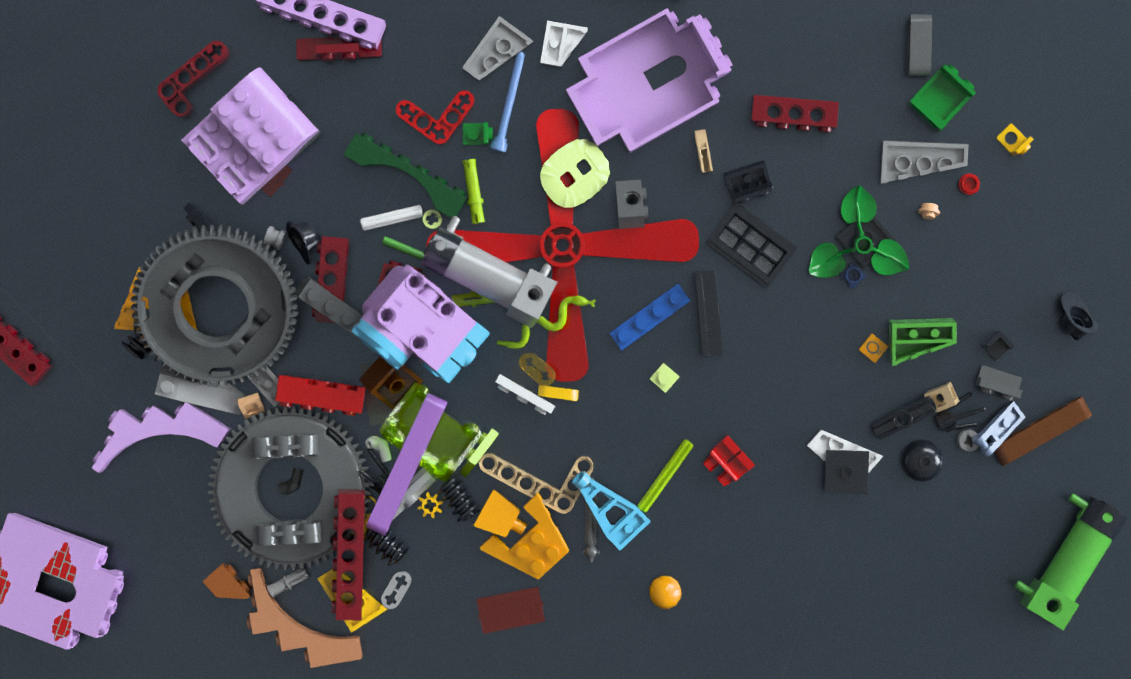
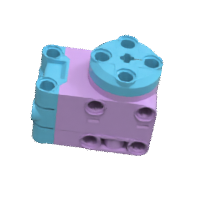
(416, 319)

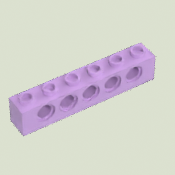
(369, 38)

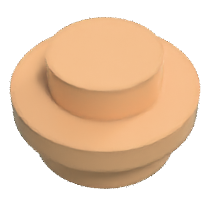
(929, 211)

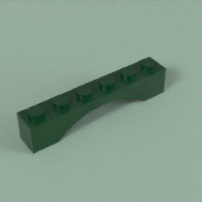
(367, 153)

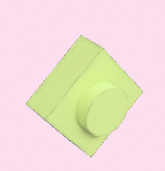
(664, 377)

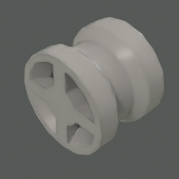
(274, 238)
(965, 438)

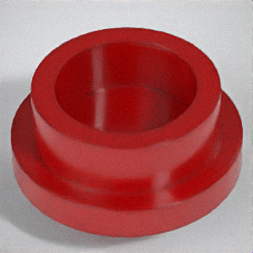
(969, 184)

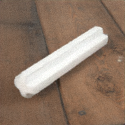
(391, 217)

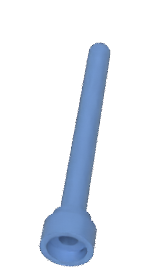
(499, 143)

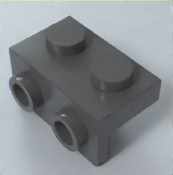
(999, 381)

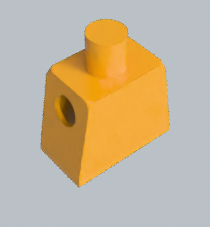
(500, 516)

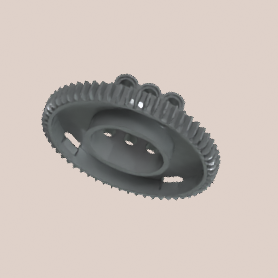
(231, 257)
(237, 481)

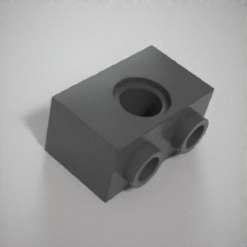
(631, 215)

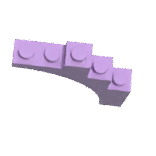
(129, 430)

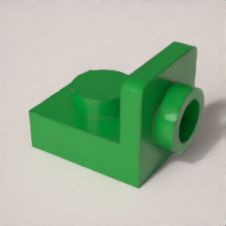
(477, 133)

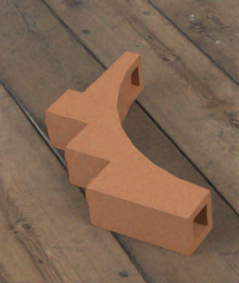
(291, 635)

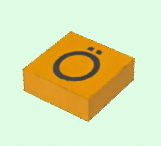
(873, 348)

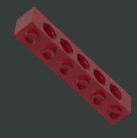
(355, 500)

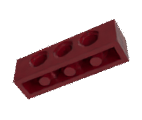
(827, 109)
(340, 247)

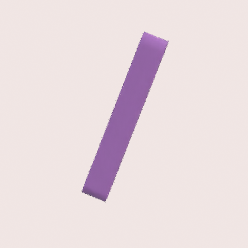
(406, 464)

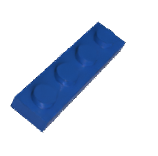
(649, 316)

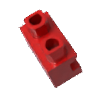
(733, 468)

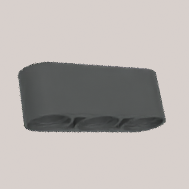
(919, 45)

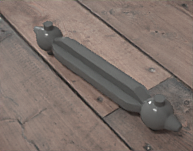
(591, 531)

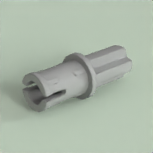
(287, 582)

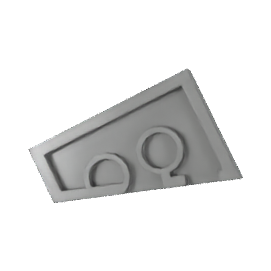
(496, 48)

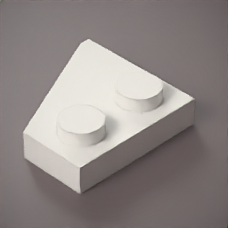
(560, 42)

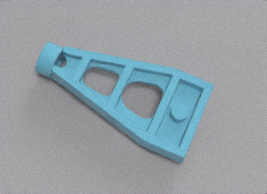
(627, 527)

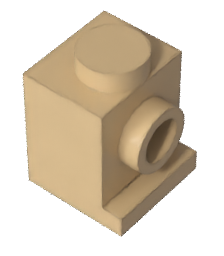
(949, 395)

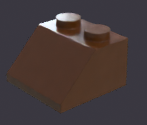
(388, 383)

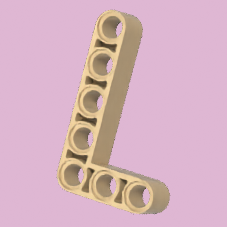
(537, 484)

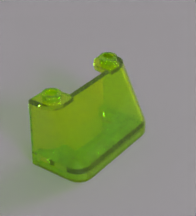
(448, 443)

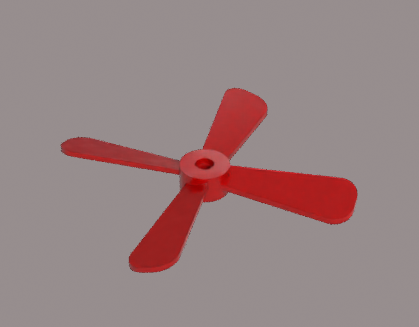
(658, 241)

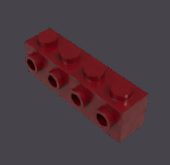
(21, 357)

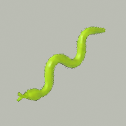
(577, 300)

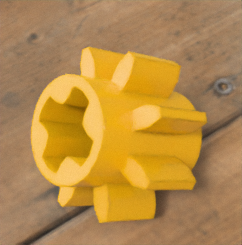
(435, 508)

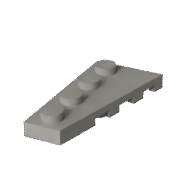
(912, 159)

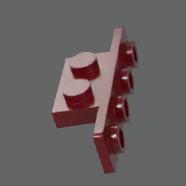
(333, 48)

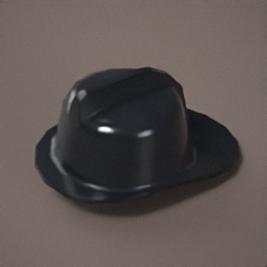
(303, 237)
(1077, 316)

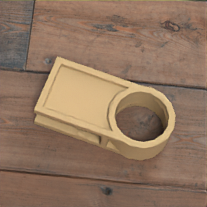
(703, 151)

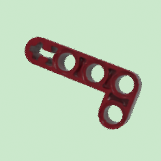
(195, 76)

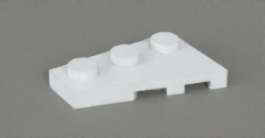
(825, 441)

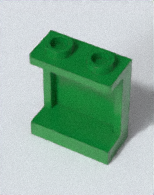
(942, 97)

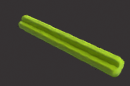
(665, 475)

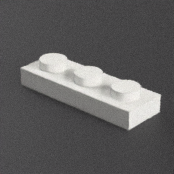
(524, 395)

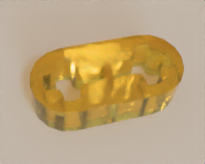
(540, 365)

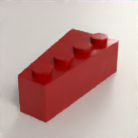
(319, 393)

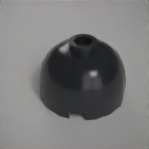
(921, 460)

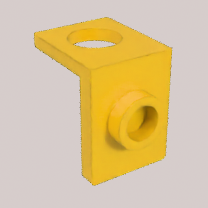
(1020, 146)

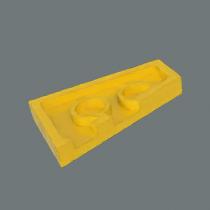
(370, 606)

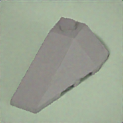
(219, 398)

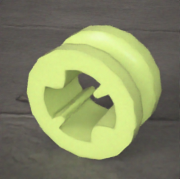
(435, 224)

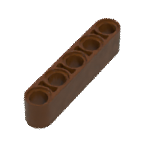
(1042, 430)

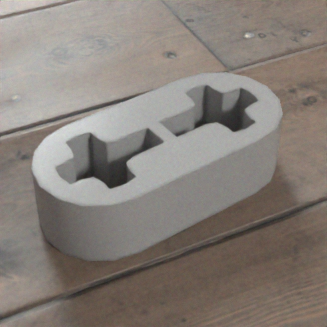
(392, 587)

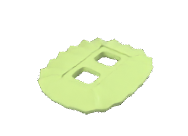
(565, 161)

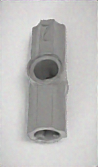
(417, 486)

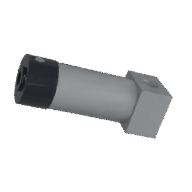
(488, 275)

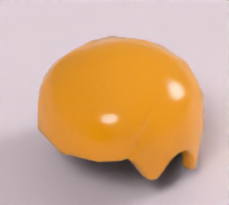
(665, 592)

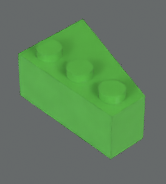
(919, 336)

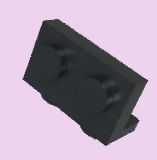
(748, 182)

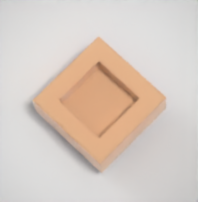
(251, 405)

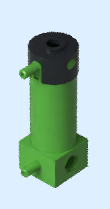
(1074, 562)

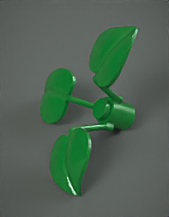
(888, 257)

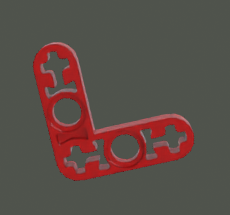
(442, 123)

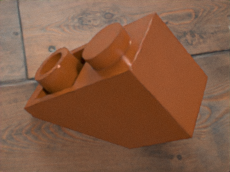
(226, 584)

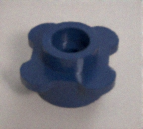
(852, 281)

